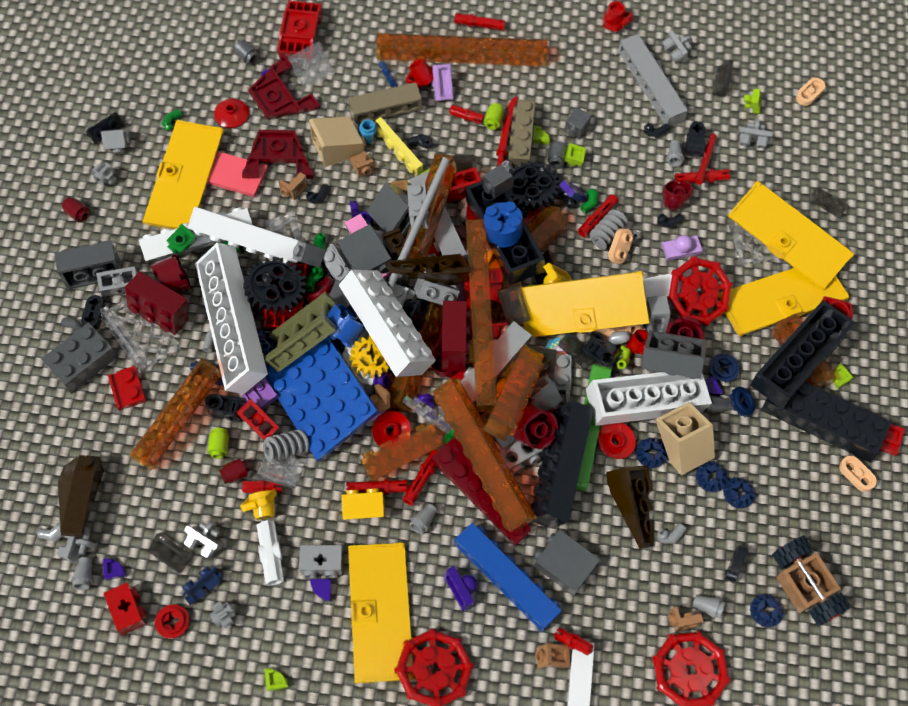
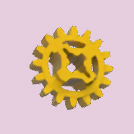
(363, 360)

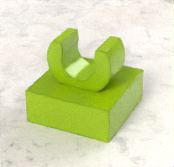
(754, 101)
(575, 155)

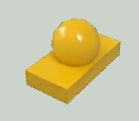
(555, 274)

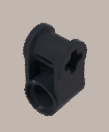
(695, 140)
(416, 311)
(599, 349)
(227, 407)

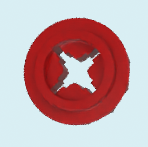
(164, 616)

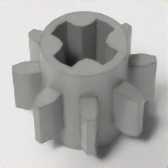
(104, 173)
(222, 614)

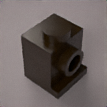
(393, 243)

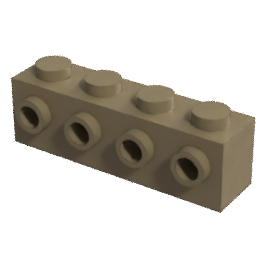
(385, 103)
(522, 131)

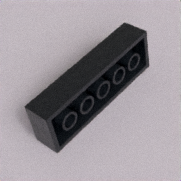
(519, 260)
(802, 354)
(833, 421)
(561, 465)

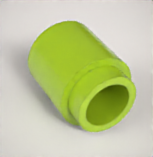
(494, 116)
(218, 443)

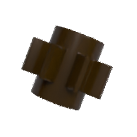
(496, 311)

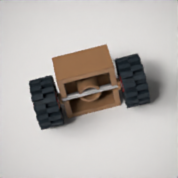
(809, 582)

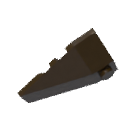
(443, 269)
(77, 493)
(631, 493)

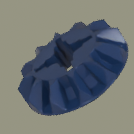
(266, 342)
(724, 360)
(748, 405)
(646, 458)
(713, 485)
(732, 496)
(762, 618)

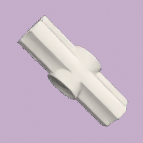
(270, 553)

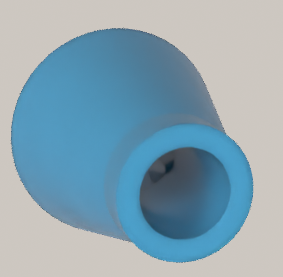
(368, 130)

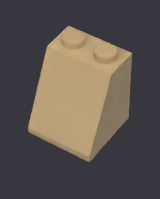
(336, 139)
(686, 438)

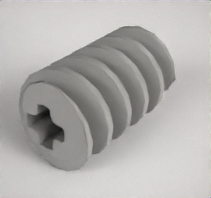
(607, 227)
(285, 445)

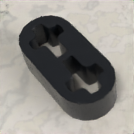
(89, 311)
(736, 563)

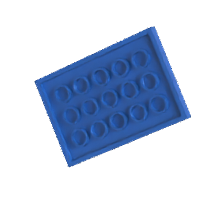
(323, 397)

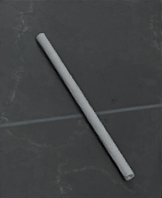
(420, 217)

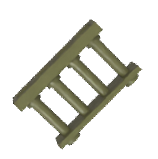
(301, 332)

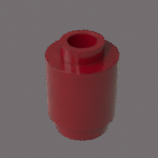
(75, 209)
(234, 471)

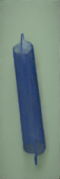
(386, 72)

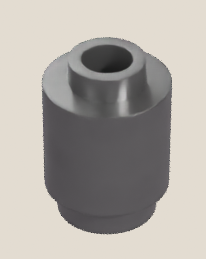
(246, 52)
(557, 154)

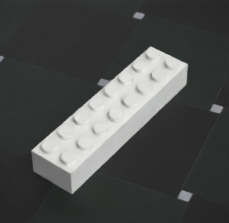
(230, 319)

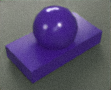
(461, 587)

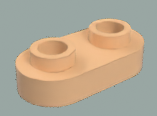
(808, 94)
(620, 246)
(858, 473)

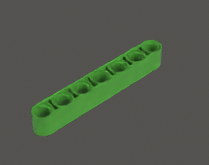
(597, 372)

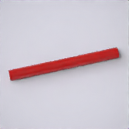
(706, 158)

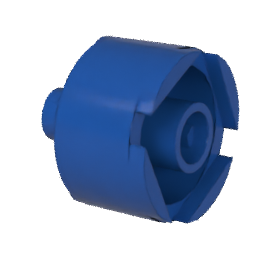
(503, 224)
(347, 324)

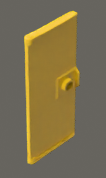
(183, 174)
(790, 235)
(776, 298)
(586, 304)
(378, 610)

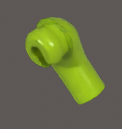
(624, 360)

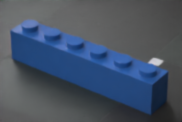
(507, 576)

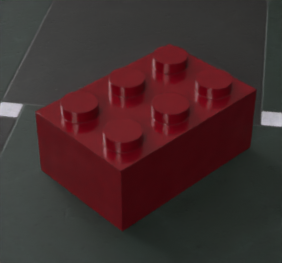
(156, 303)
(455, 336)

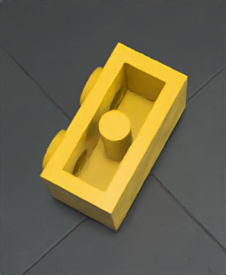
(363, 505)

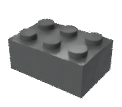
(79, 265)
(674, 354)
(79, 357)

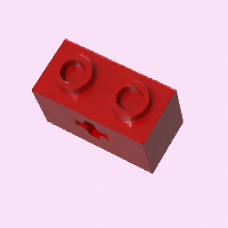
(461, 180)
(257, 419)
(116, 601)

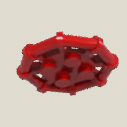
(707, 283)
(703, 668)
(423, 675)

